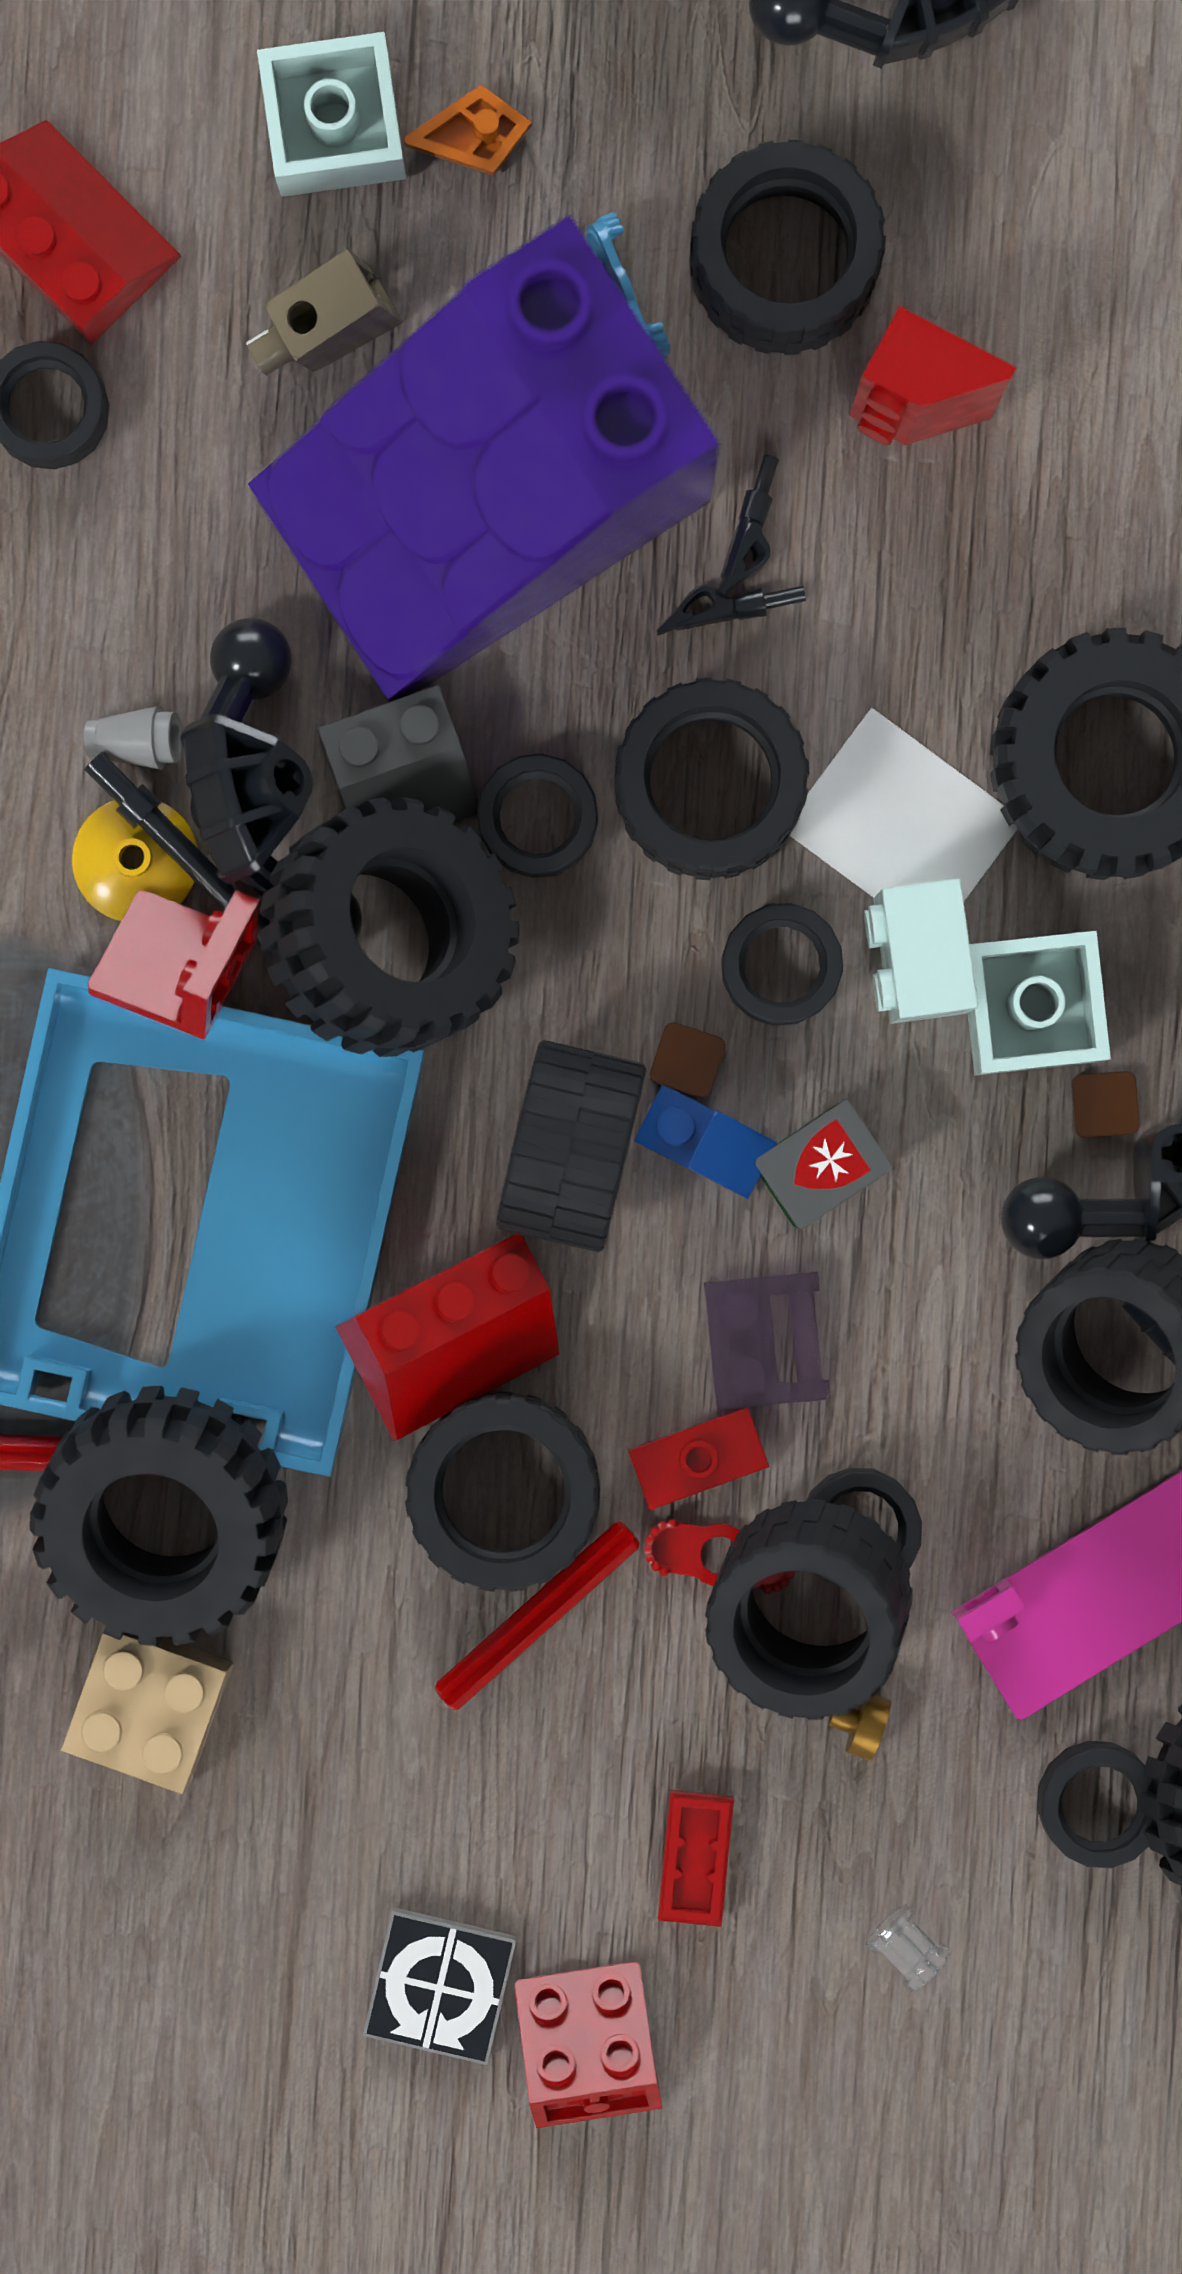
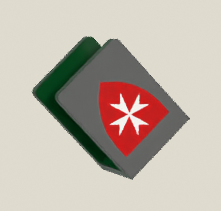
(822, 1164)

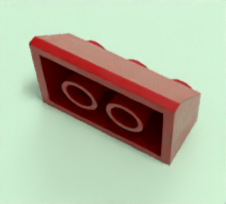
(74, 232)
(926, 383)
(453, 1336)

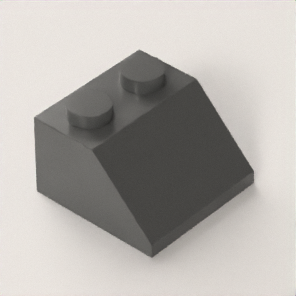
(401, 752)

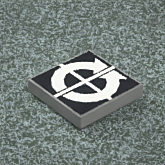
(439, 1986)

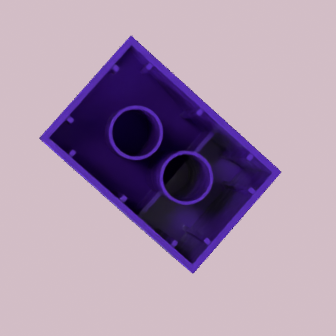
(490, 465)

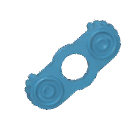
(600, 238)

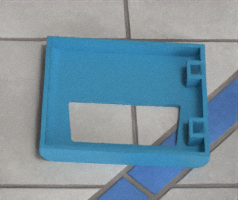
(283, 1229)

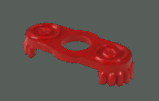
(678, 1547)

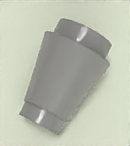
(136, 737)

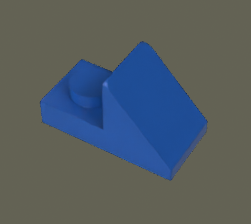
(704, 1141)

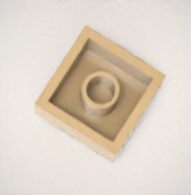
(147, 1709)

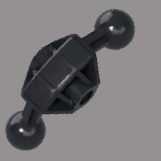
(909, 32)
(240, 779)
(1047, 1217)

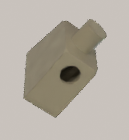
(348, 309)

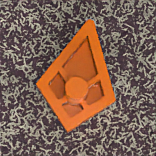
(472, 132)

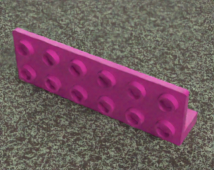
(1082, 1602)

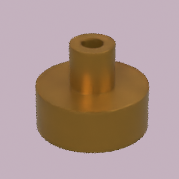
(864, 1726)

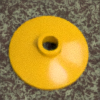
(100, 869)

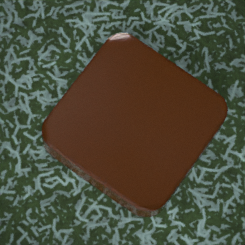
(687, 1059)
(1105, 1104)

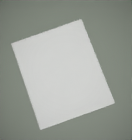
(899, 814)

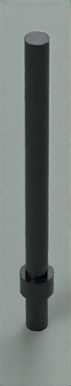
(140, 809)

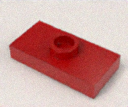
(698, 1458)
(695, 1858)

